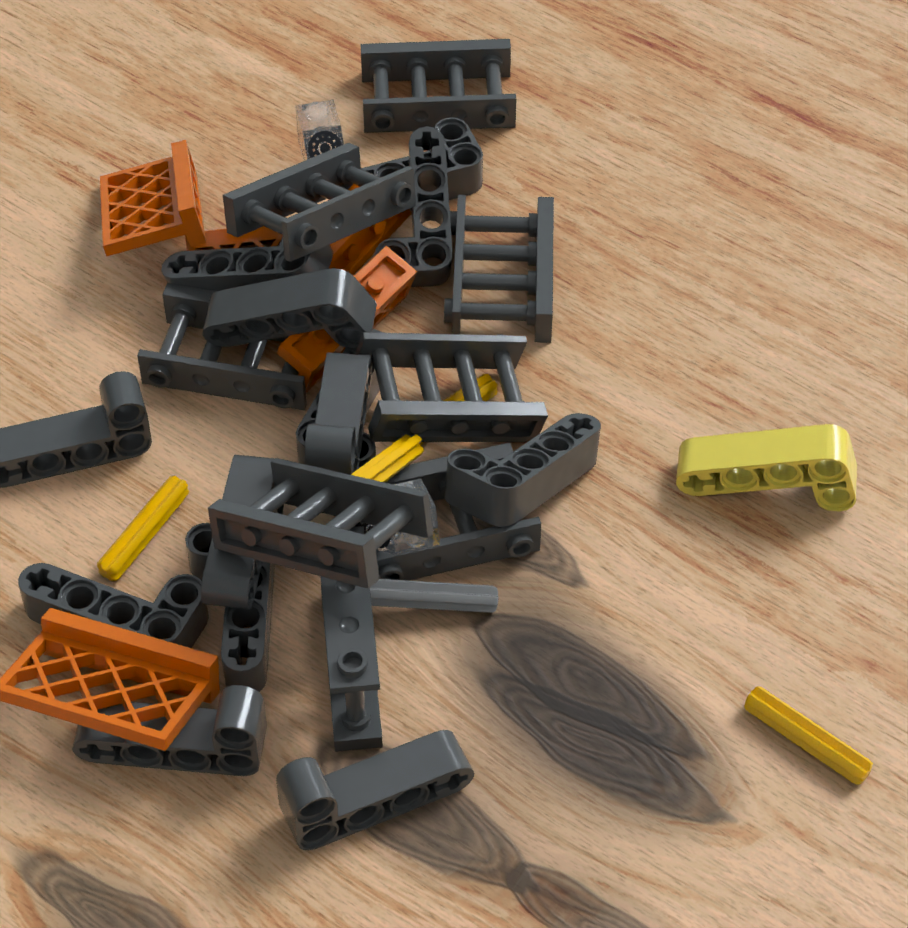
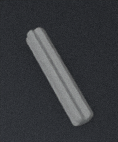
(434, 595)

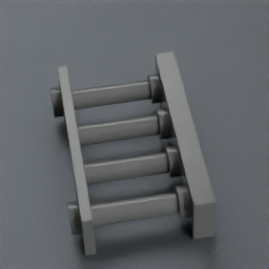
(437, 61)
(310, 182)
(536, 282)
(188, 308)
(450, 420)
(471, 545)
(316, 547)
(351, 664)

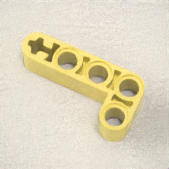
(772, 460)

